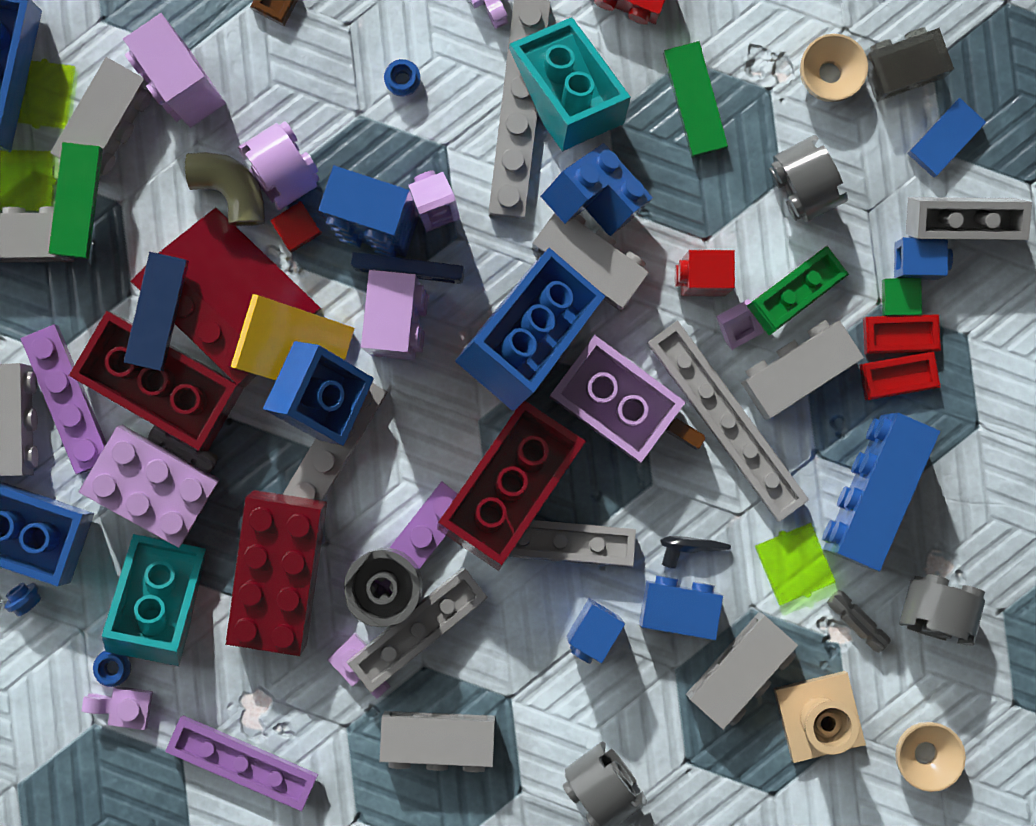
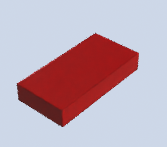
(901, 334)
(899, 376)

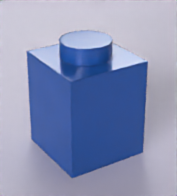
(922, 258)

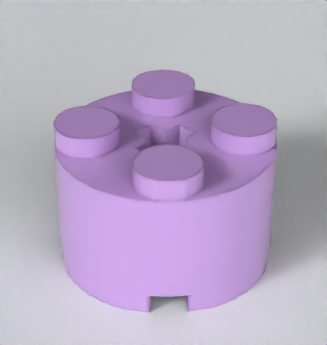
(279, 165)

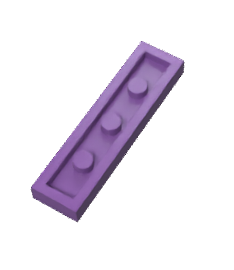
(65, 397)
(421, 534)
(241, 763)

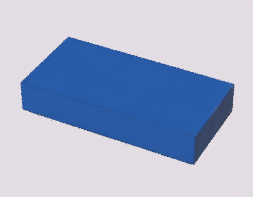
(946, 137)

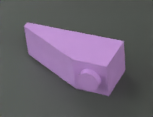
(434, 200)

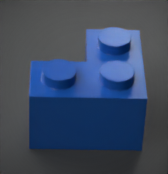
(601, 187)

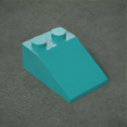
(570, 84)
(154, 600)

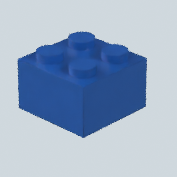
(318, 393)

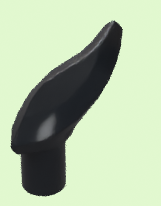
(678, 544)

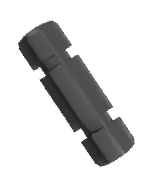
(202, 459)
(858, 621)

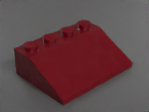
(219, 286)

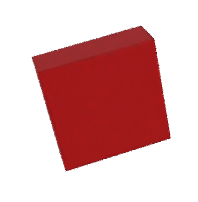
(295, 226)

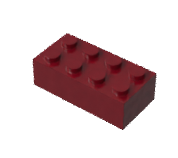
(182, 400)
(510, 485)
(276, 572)

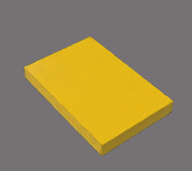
(274, 327)

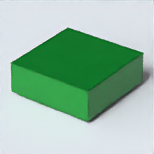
(901, 296)

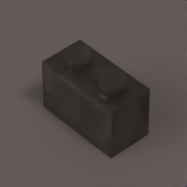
(908, 63)

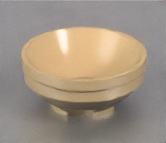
(844, 54)
(942, 769)

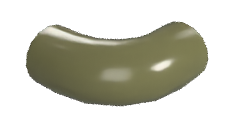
(232, 180)

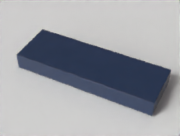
(423, 269)
(156, 311)

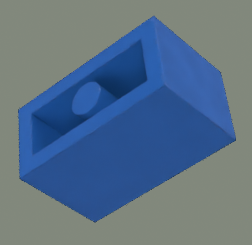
(681, 608)
(594, 632)

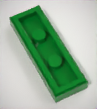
(695, 99)
(75, 200)
(797, 290)

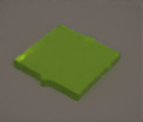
(47, 95)
(27, 179)
(794, 563)

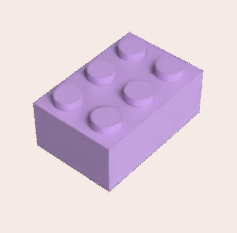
(172, 72)
(393, 315)
(617, 399)
(148, 485)

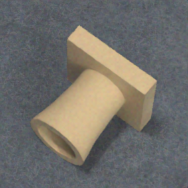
(806, 704)

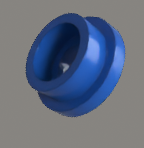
(396, 68)
(22, 598)
(102, 674)

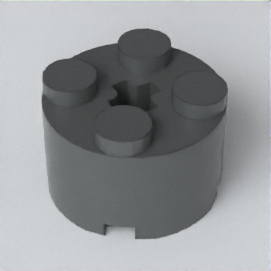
(808, 178)
(361, 587)
(943, 610)
(603, 787)

